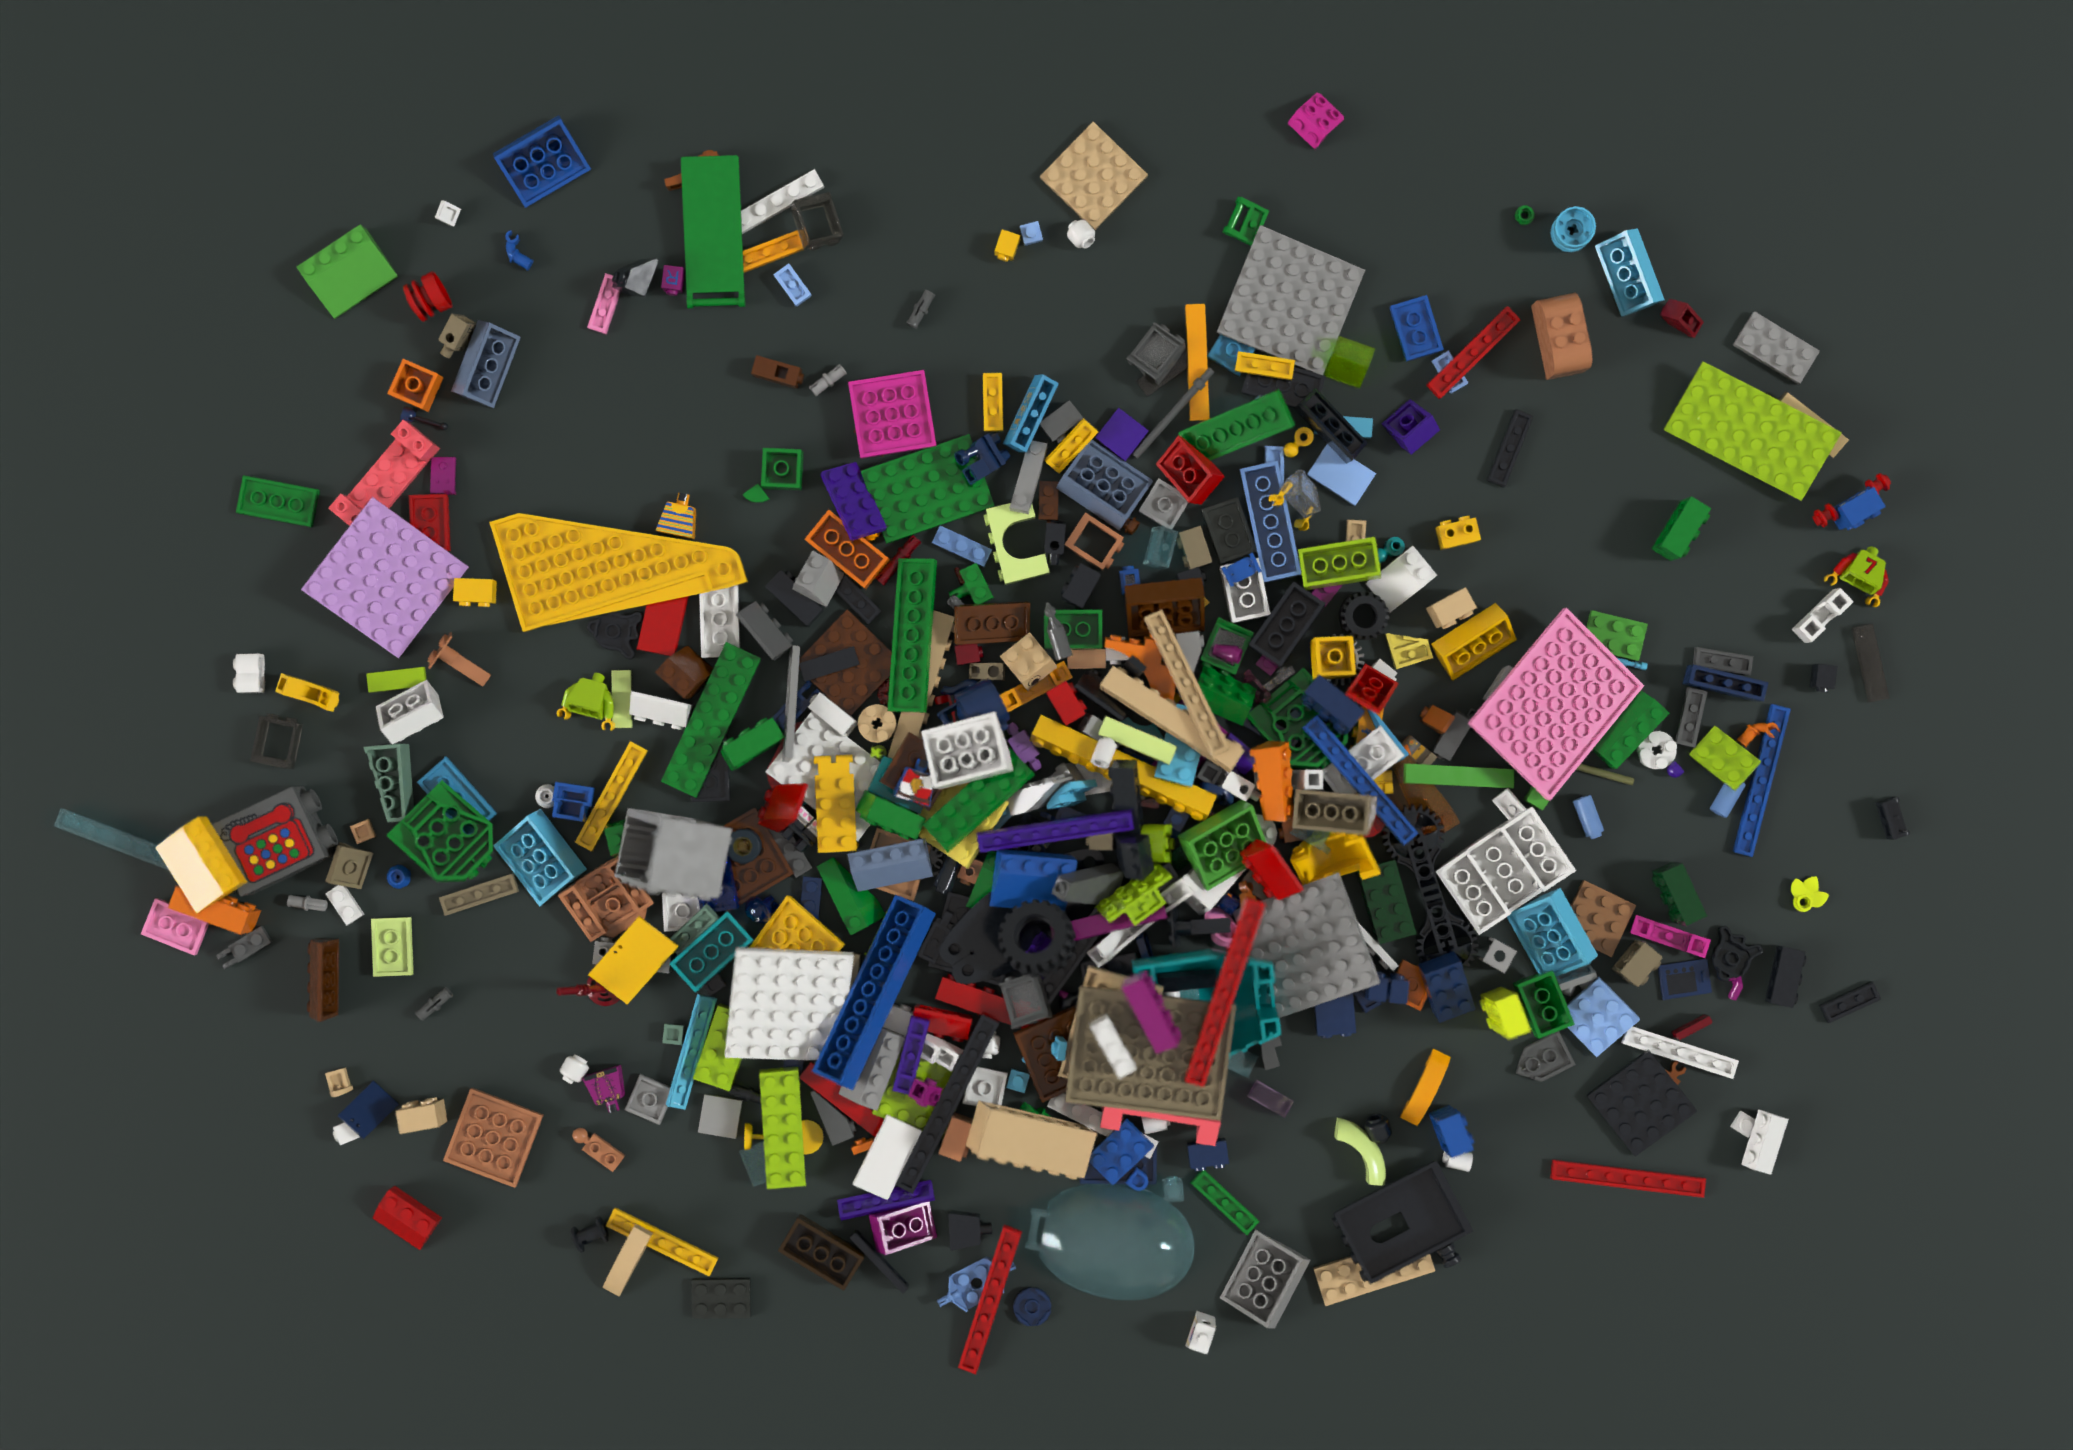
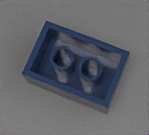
(1332, 705)
(1446, 986)

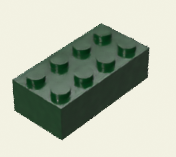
(1387, 904)

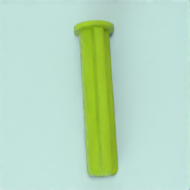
(878, 752)

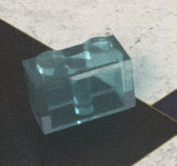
(1160, 547)

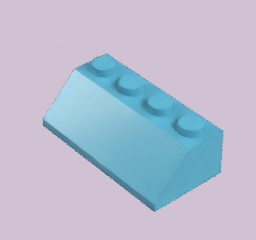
(1629, 272)

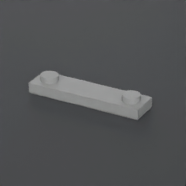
(1028, 477)

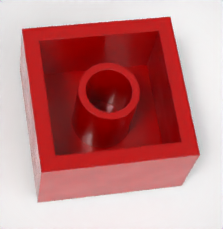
(1066, 703)

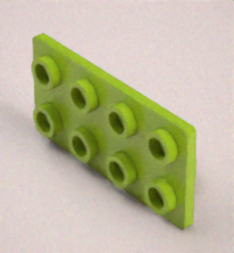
(1136, 898)

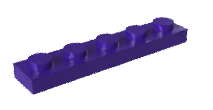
(871, 1203)

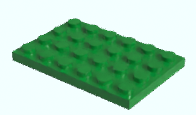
(925, 490)

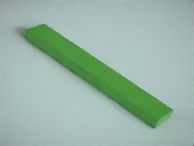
(1458, 776)

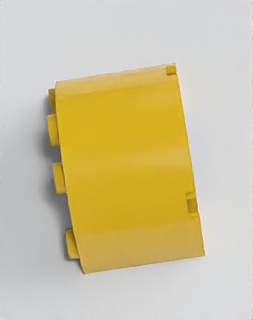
(1346, 856)

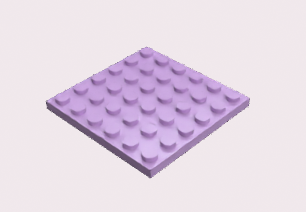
(384, 577)

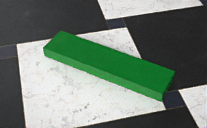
(1225, 1201)

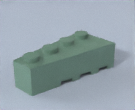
(393, 778)

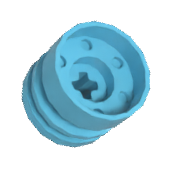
(1583, 225)

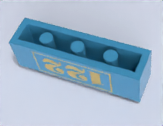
(1030, 413)

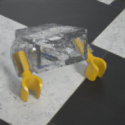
(1301, 495)

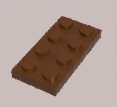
(991, 622)

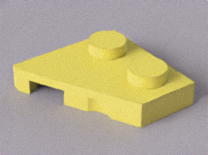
(1407, 650)

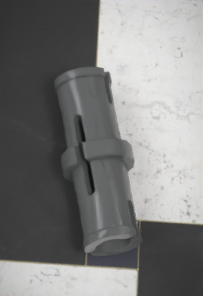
(920, 309)
(443, 995)

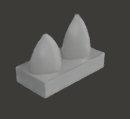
(1581, 976)

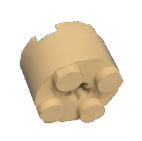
(871, 714)

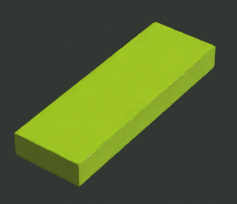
(395, 679)

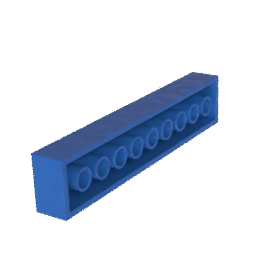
(874, 992)

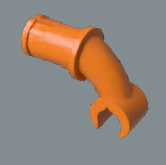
(1754, 730)

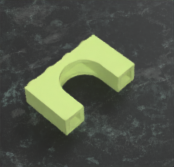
(1012, 569)

